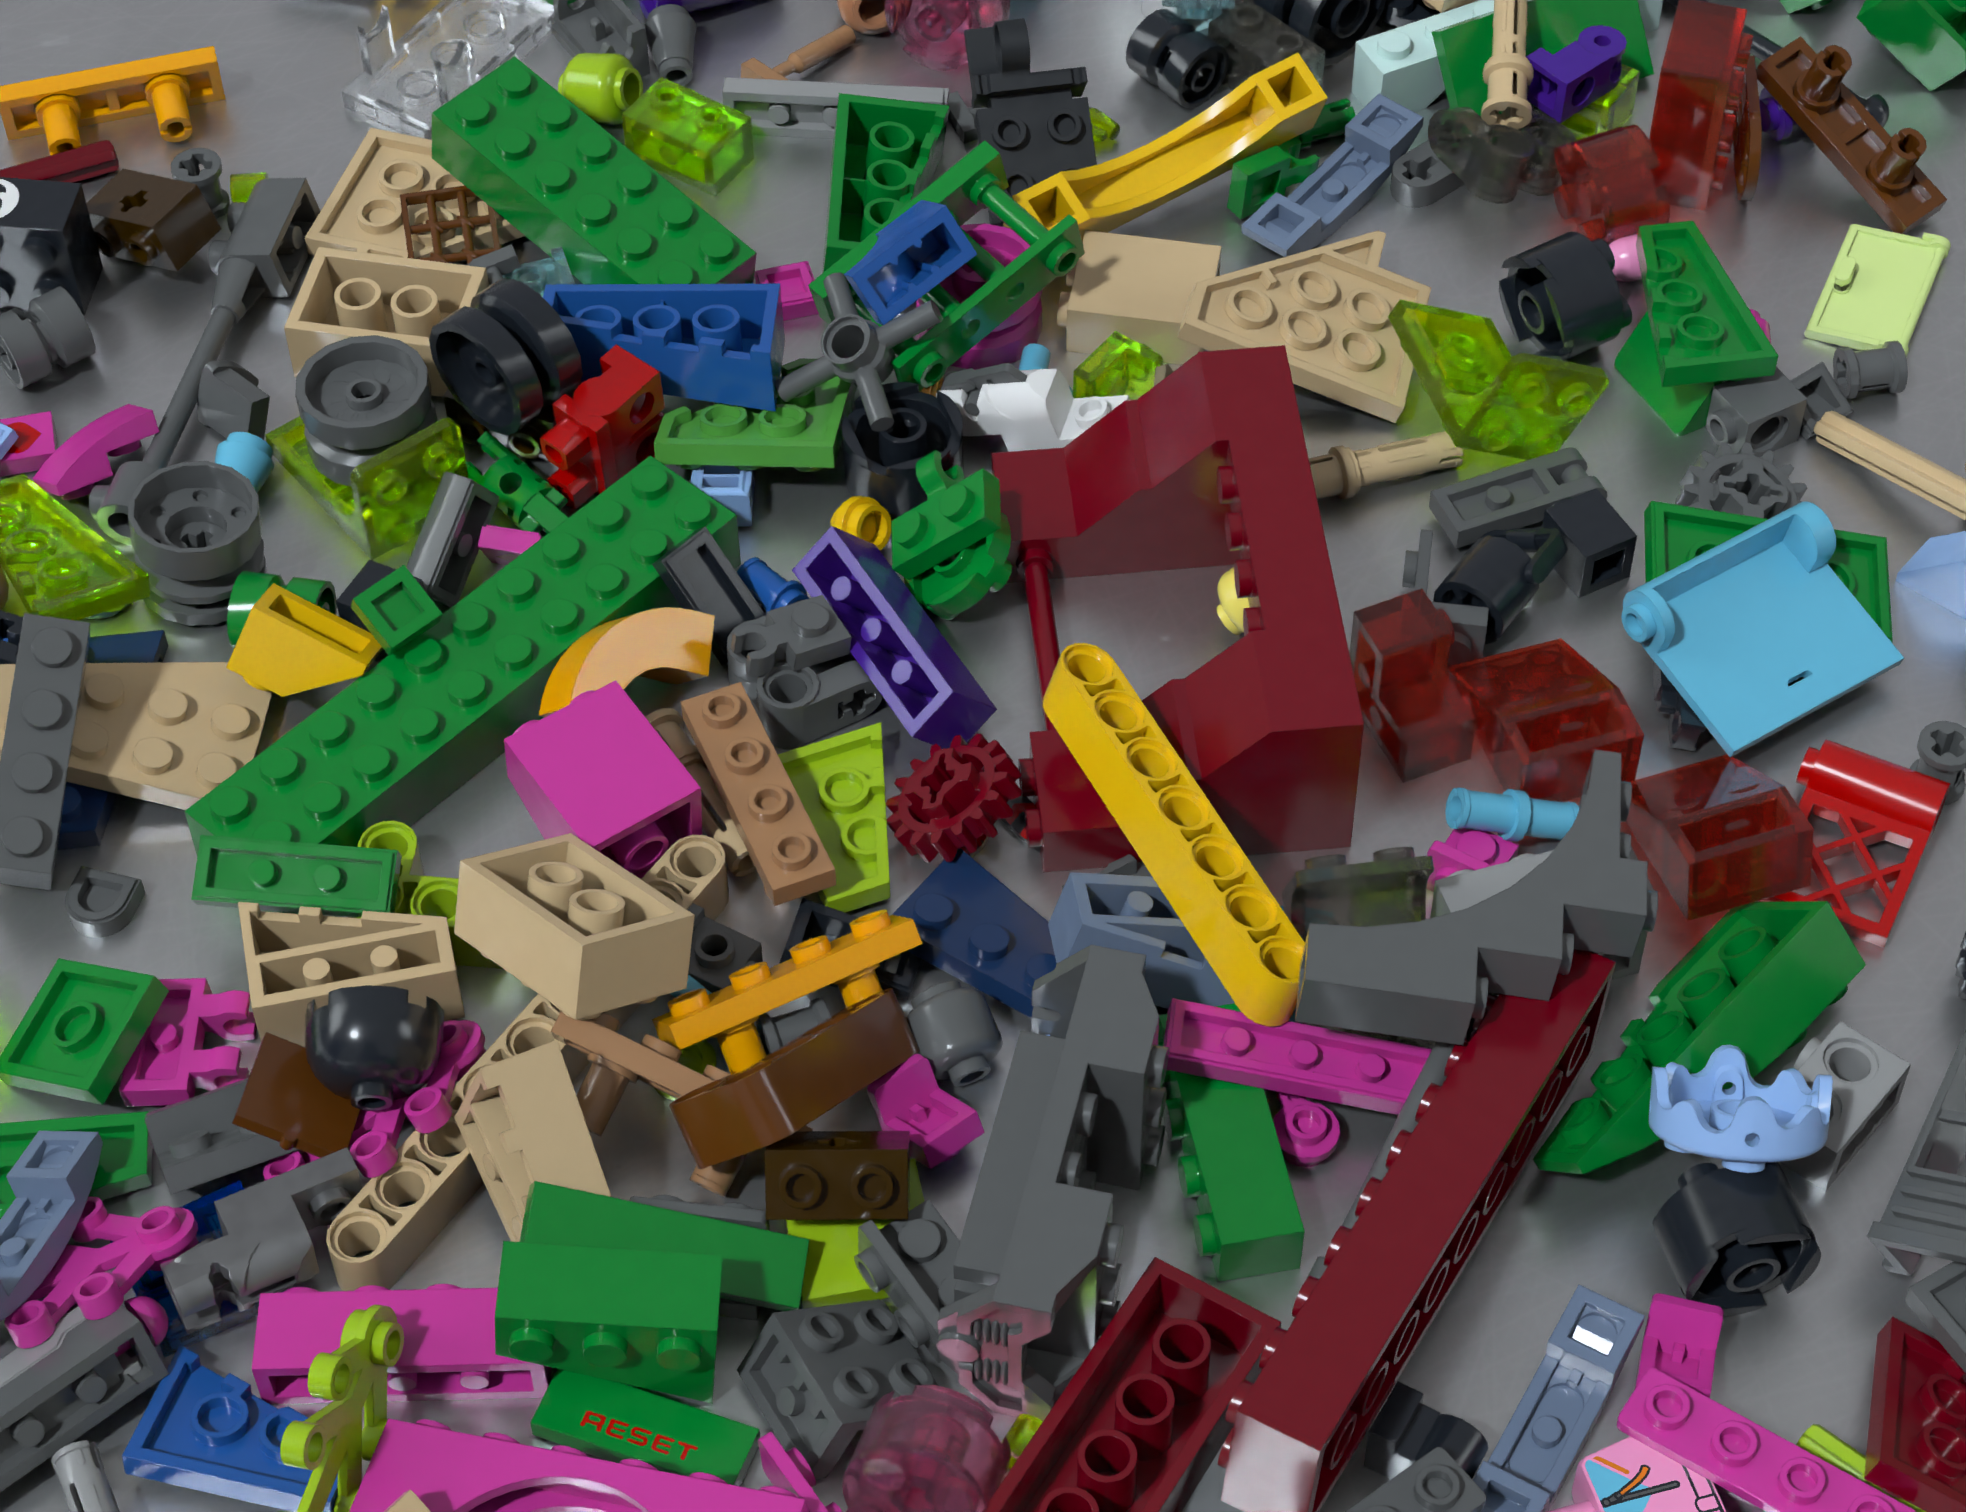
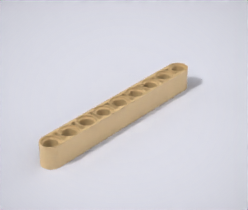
(372, 1221)

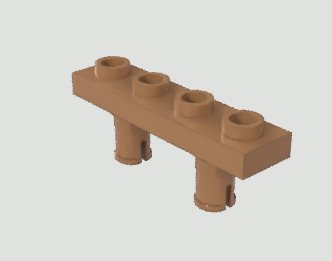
(758, 794)
(620, 1061)

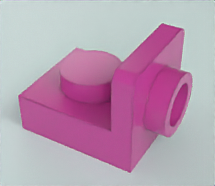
(1468, 850)

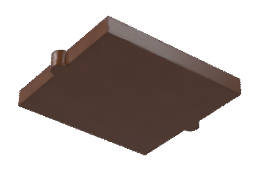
(291, 1104)

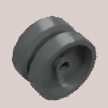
(361, 401)

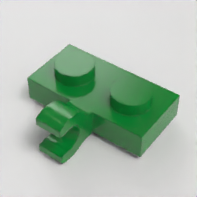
(950, 520)

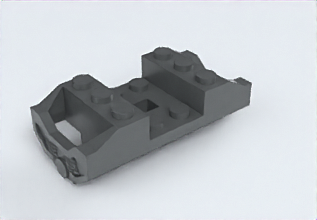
(1038, 1237)

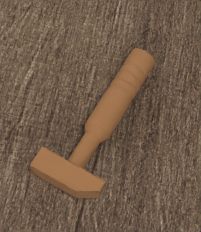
(802, 58)

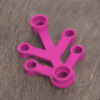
(426, 1108)
(81, 1273)

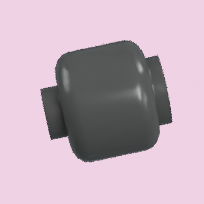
(955, 1032)

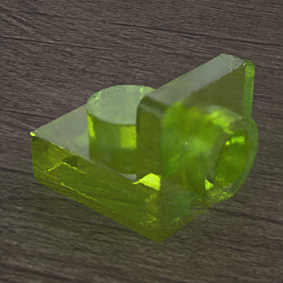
(1116, 367)

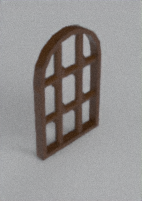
(1748, 136)
(436, 228)

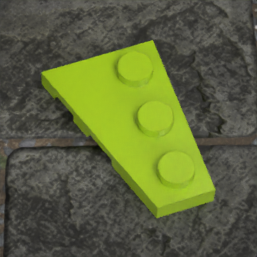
(845, 800)

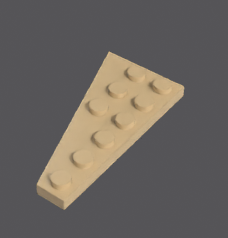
(159, 728)

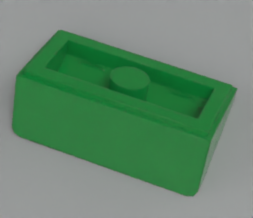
(1680, 407)

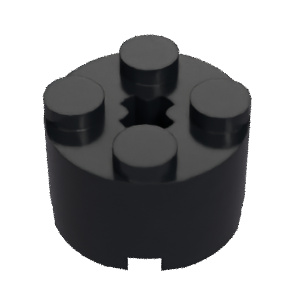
(1564, 296)
(885, 461)
(1736, 1236)

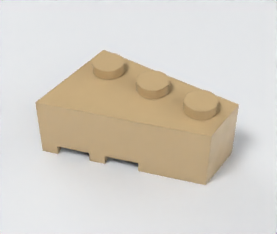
(310, 954)
(526, 1129)

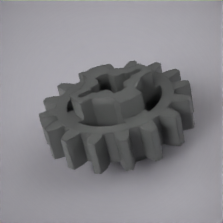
(1742, 483)

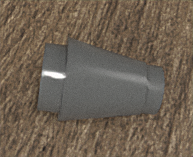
(672, 42)

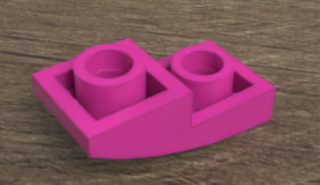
(83, 457)

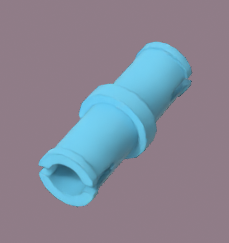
(1509, 814)

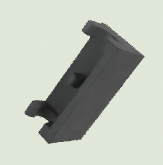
(601, 28)

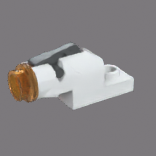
(1022, 406)

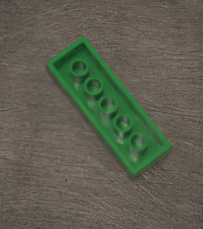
(579, 187)

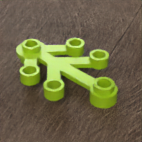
(334, 1436)

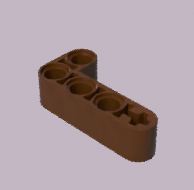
(795, 1081)

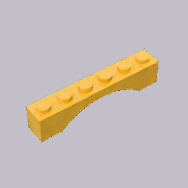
(1246, 121)

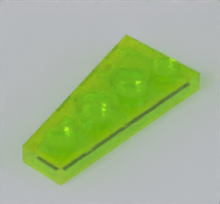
(60, 561)

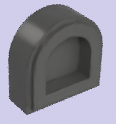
(102, 901)

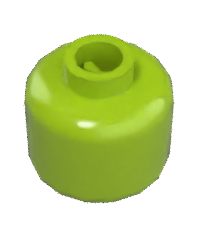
(601, 85)

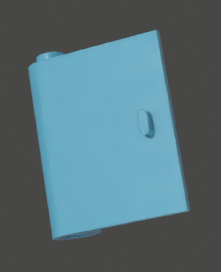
(1754, 620)

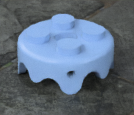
(1740, 1123)

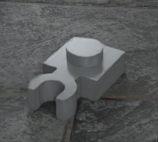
(797, 632)

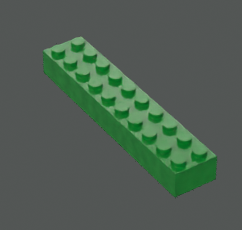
(455, 692)

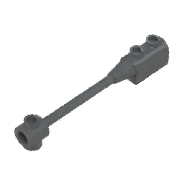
(255, 262)

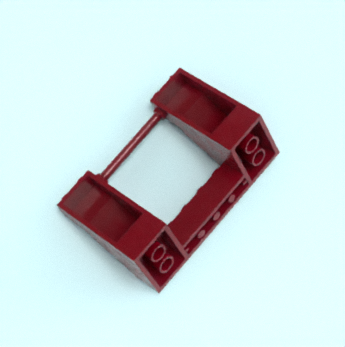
(1183, 480)

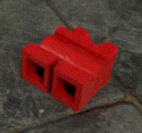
(604, 427)

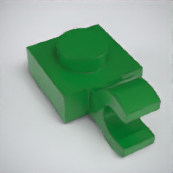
(1266, 173)

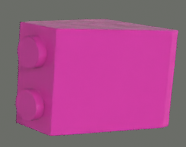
(604, 779)

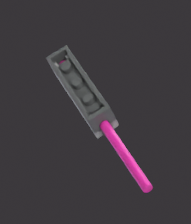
(75, 1381)

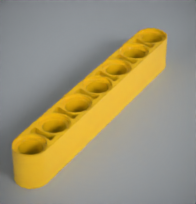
(1176, 833)

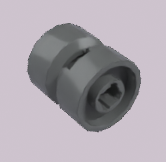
(43, 336)

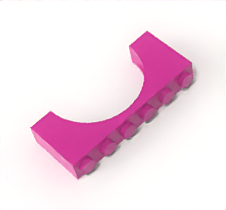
(501, 1475)

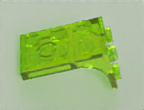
(1484, 394)
(387, 491)

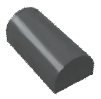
(451, 537)

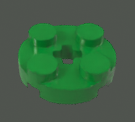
(965, 576)

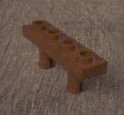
(1849, 136)

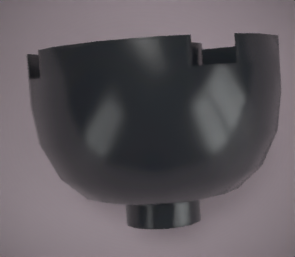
(373, 1044)

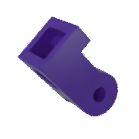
(1577, 72)

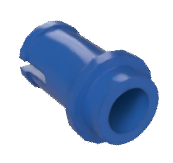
(768, 586)

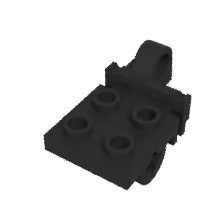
(1027, 113)

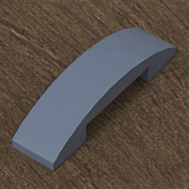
(1340, 183)
(50, 1194)
(1560, 1404)

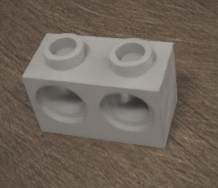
(1856, 1105)

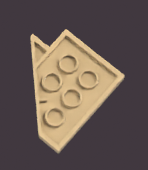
(367, 209)
(1326, 311)

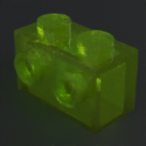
(689, 136)

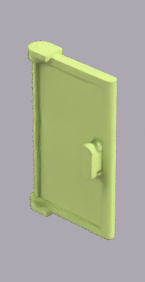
(1883, 288)

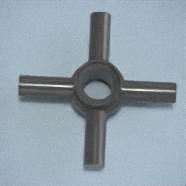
(871, 364)

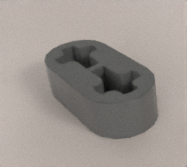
(1409, 176)

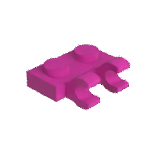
(170, 1054)

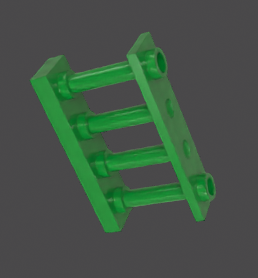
(965, 189)

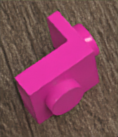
(914, 1103)
(1681, 1341)

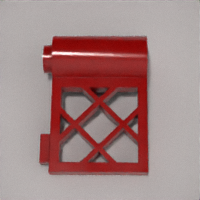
(1884, 805)

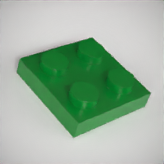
(81, 1030)

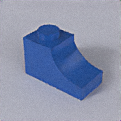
(909, 259)

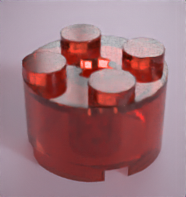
(1610, 184)

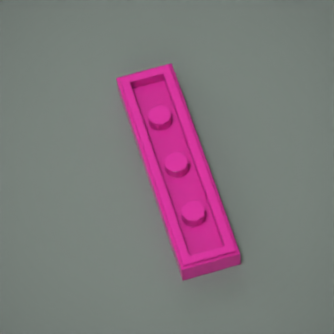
(1291, 1057)

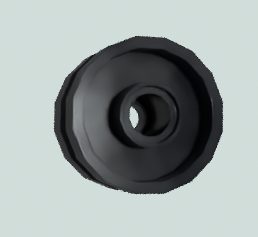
(1328, 23)
(506, 356)

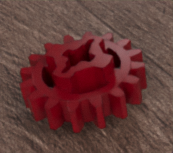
(957, 794)

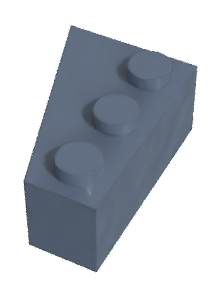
(1135, 918)

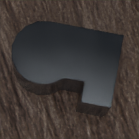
(1410, 1430)

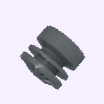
(193, 537)

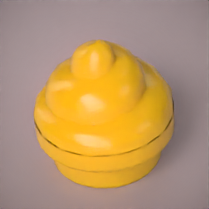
(864, 519)

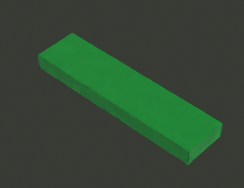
(756, 1265)

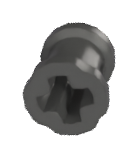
(186, 168)
(1870, 369)
(1943, 755)
(786, 1027)

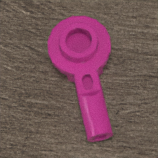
(1305, 1130)

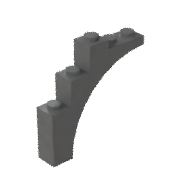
(1438, 971)

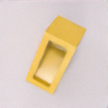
(299, 646)

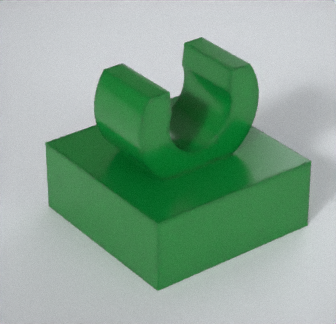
(396, 610)

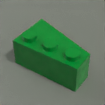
(612, 1314)

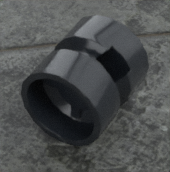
(1177, 58)

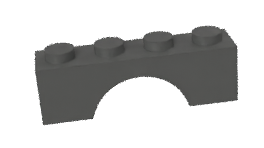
(39, 746)

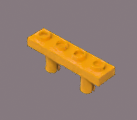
(113, 93)
(758, 989)

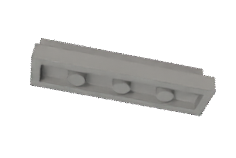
(808, 107)

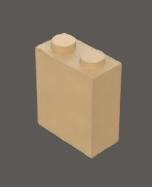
(1134, 289)

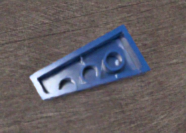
(702, 337)

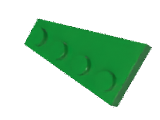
(1696, 312)

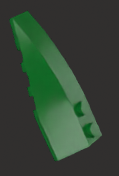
(1743, 985)

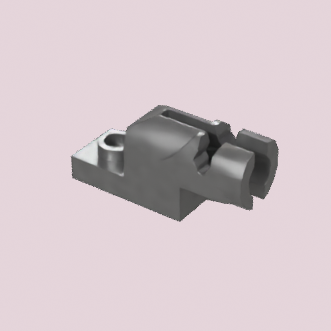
(262, 1240)

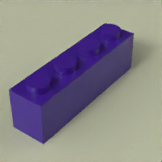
(895, 640)

